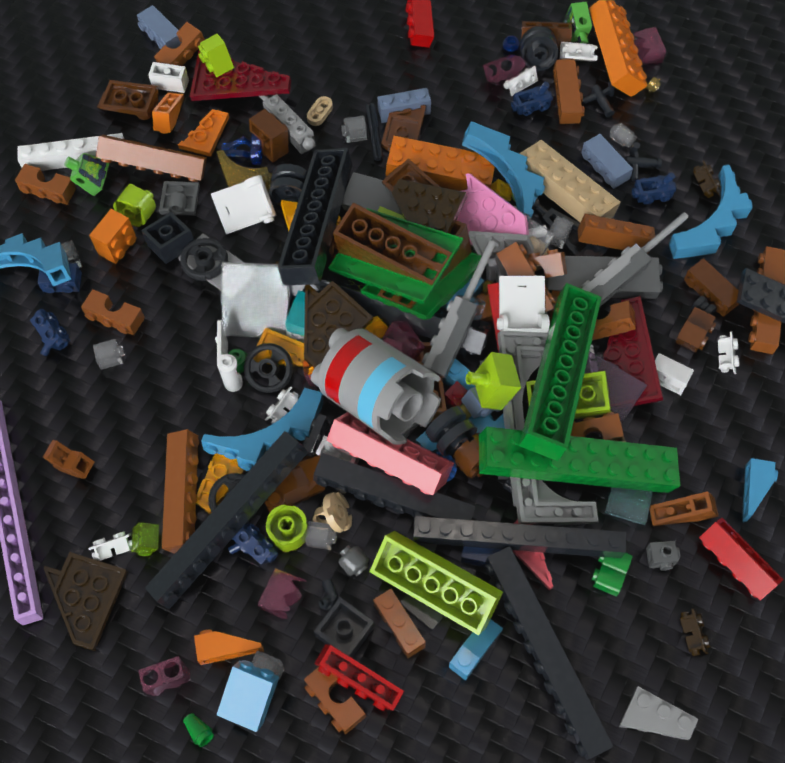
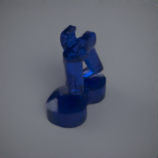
(255, 152)

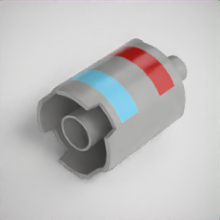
(377, 384)

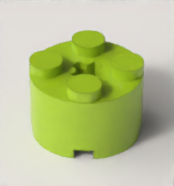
(135, 204)
(292, 518)

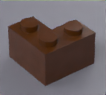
(271, 133)
(695, 329)

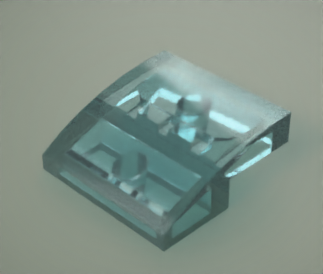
(629, 504)

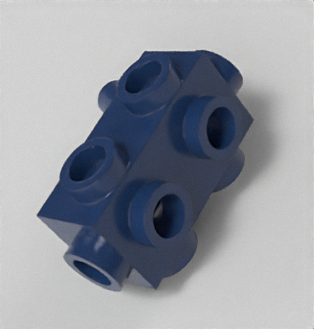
(531, 100)
(655, 188)
(51, 332)
(254, 543)

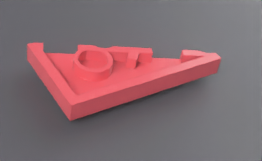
(536, 564)

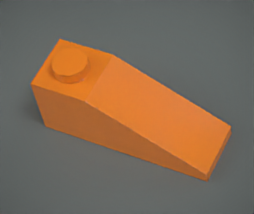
(167, 112)
(219, 646)

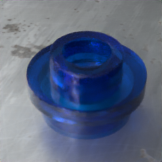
(511, 43)

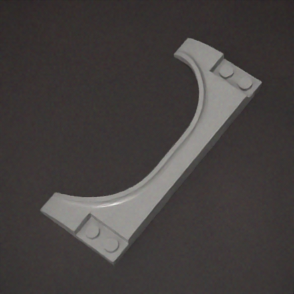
(532, 497)

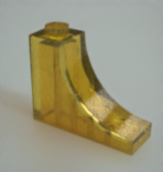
(237, 174)

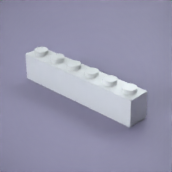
(54, 154)

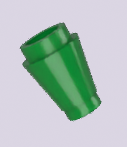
(198, 730)

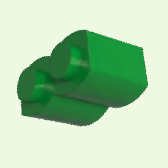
(611, 574)

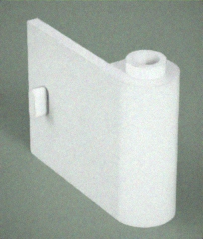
(246, 204)
(521, 306)
(227, 363)

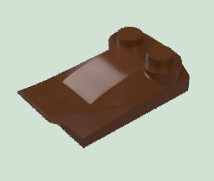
(130, 98)
(409, 172)
(297, 485)

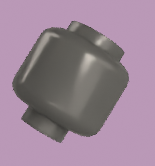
(353, 560)

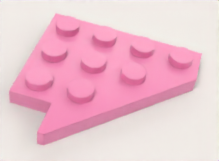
(490, 212)

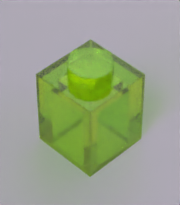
(145, 538)

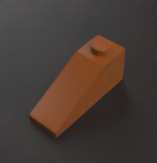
(685, 509)

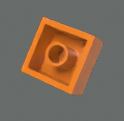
(113, 236)

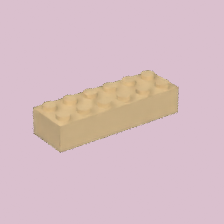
(568, 184)

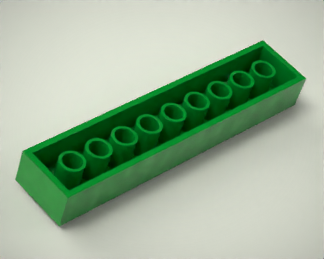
(561, 373)
(584, 462)

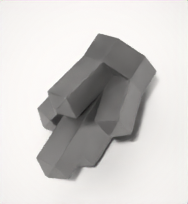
(495, 268)

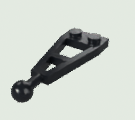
(589, 250)

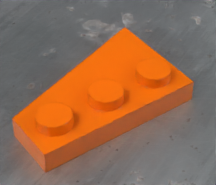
(206, 135)

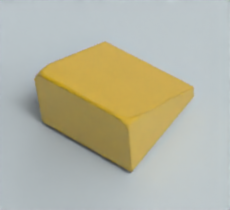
(502, 189)

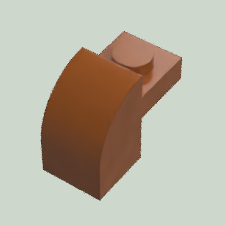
(68, 461)

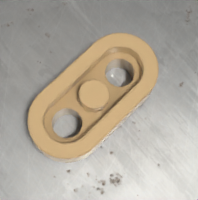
(317, 113)

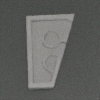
(502, 240)
(655, 715)

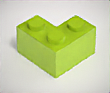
(216, 55)

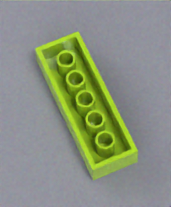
(436, 582)

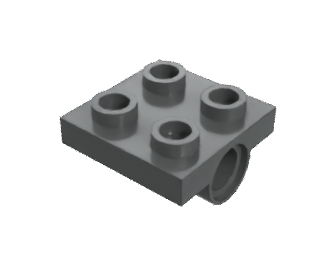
(179, 198)

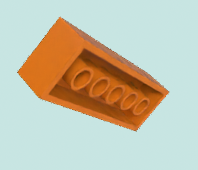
(618, 47)
(441, 163)

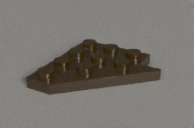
(428, 204)
(324, 315)
(85, 596)

